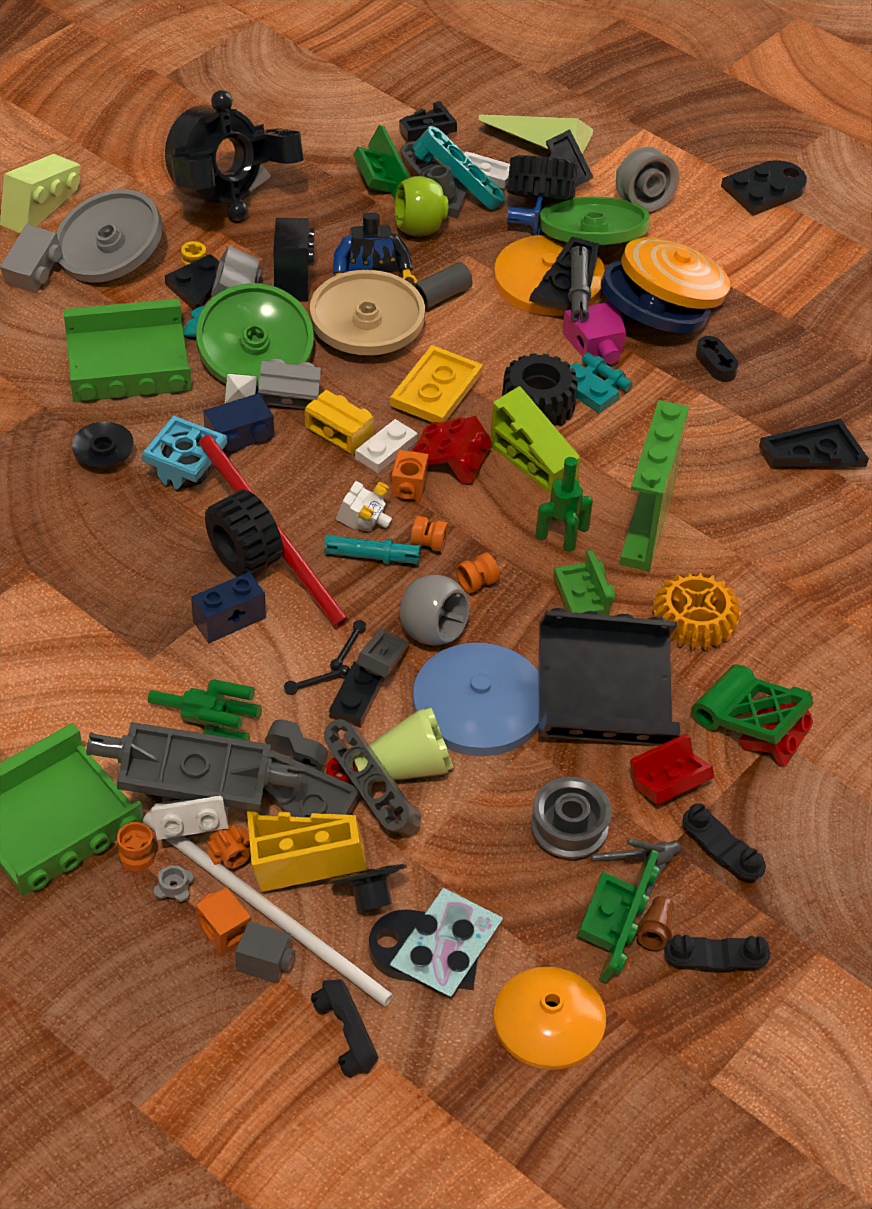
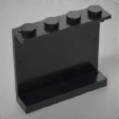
(605, 678)

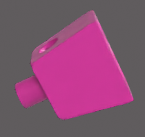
(599, 335)

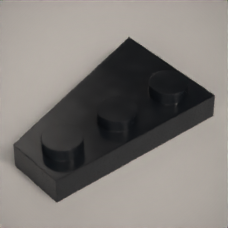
(557, 281)
(814, 446)

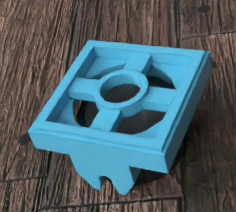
(182, 458)

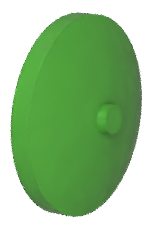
(595, 220)
(252, 326)

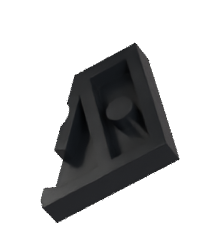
(194, 281)

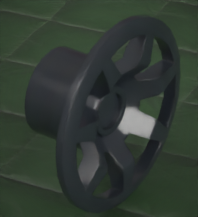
(370, 886)

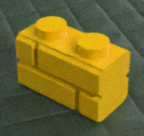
(339, 421)

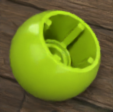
(420, 206)

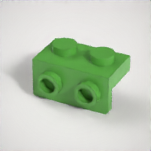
(585, 586)

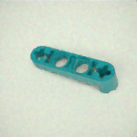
(436, 144)

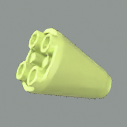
(411, 748)

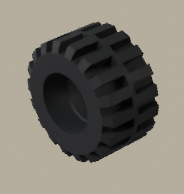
(542, 177)
(547, 382)
(243, 533)

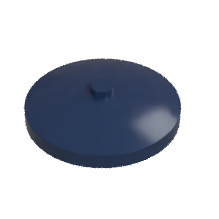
(648, 308)

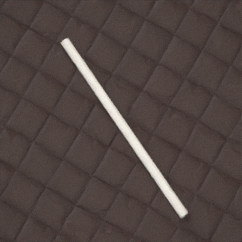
(279, 917)

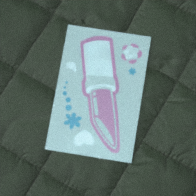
(447, 910)

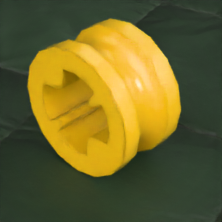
(192, 252)

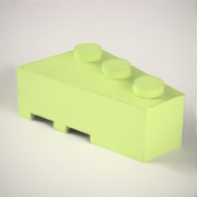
(37, 191)

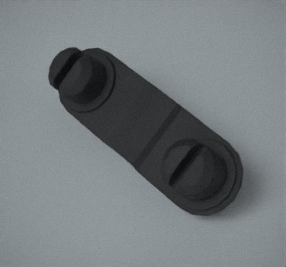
(722, 845)
(717, 954)
(362, 1051)

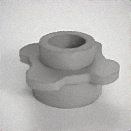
(170, 875)

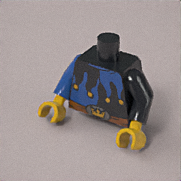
(373, 249)

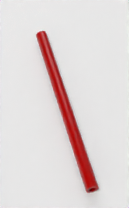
(290, 553)

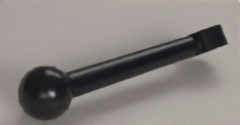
(358, 628)
(292, 687)

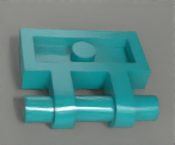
(595, 391)

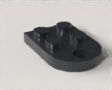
(766, 185)
(400, 925)

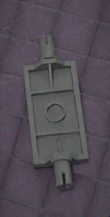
(193, 765)

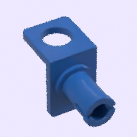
(527, 217)

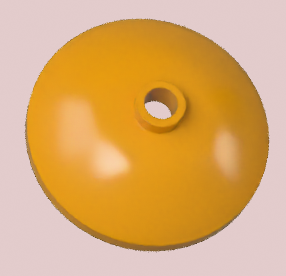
(545, 1034)

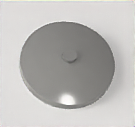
(109, 235)

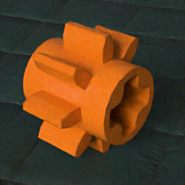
(229, 847)

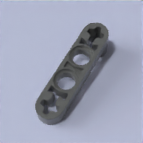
(432, 170)
(366, 778)

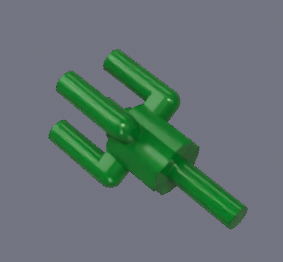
(566, 505)
(212, 708)

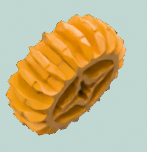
(704, 613)

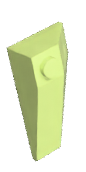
(539, 129)

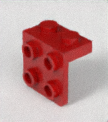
(459, 443)

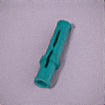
(373, 549)

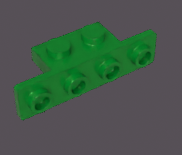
(381, 163)
(612, 913)

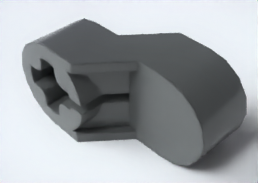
(288, 740)

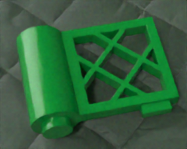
(733, 696)

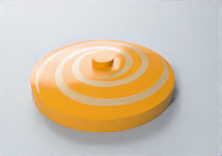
(675, 272)

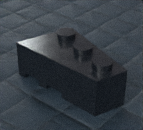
(292, 256)

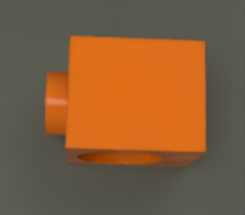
(409, 475)
(222, 919)

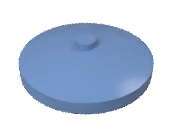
(480, 698)

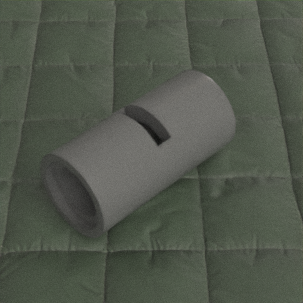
(444, 284)

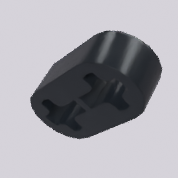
(721, 362)

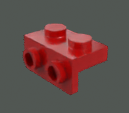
(788, 744)
(669, 770)

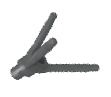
(665, 850)

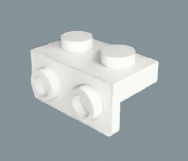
(189, 817)

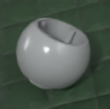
(434, 610)

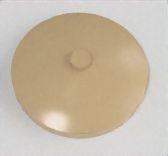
(367, 312)

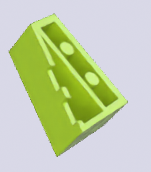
(529, 439)

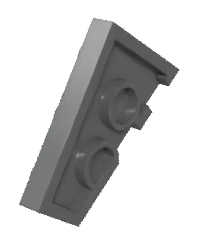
(317, 792)

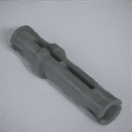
(579, 293)

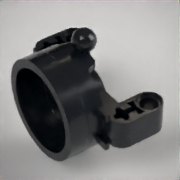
(194, 144)

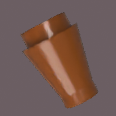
(656, 925)

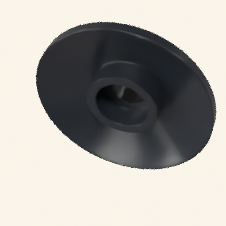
(102, 444)

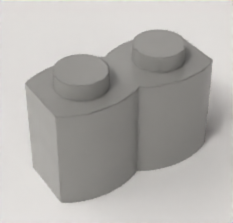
(235, 269)

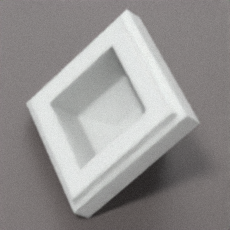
(239, 387)

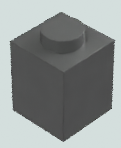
(264, 952)

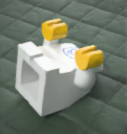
(364, 508)

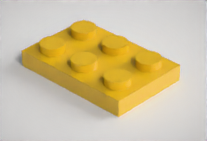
(436, 385)

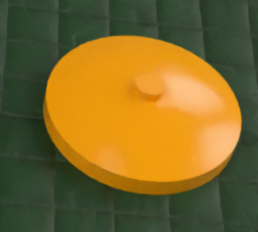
(524, 264)

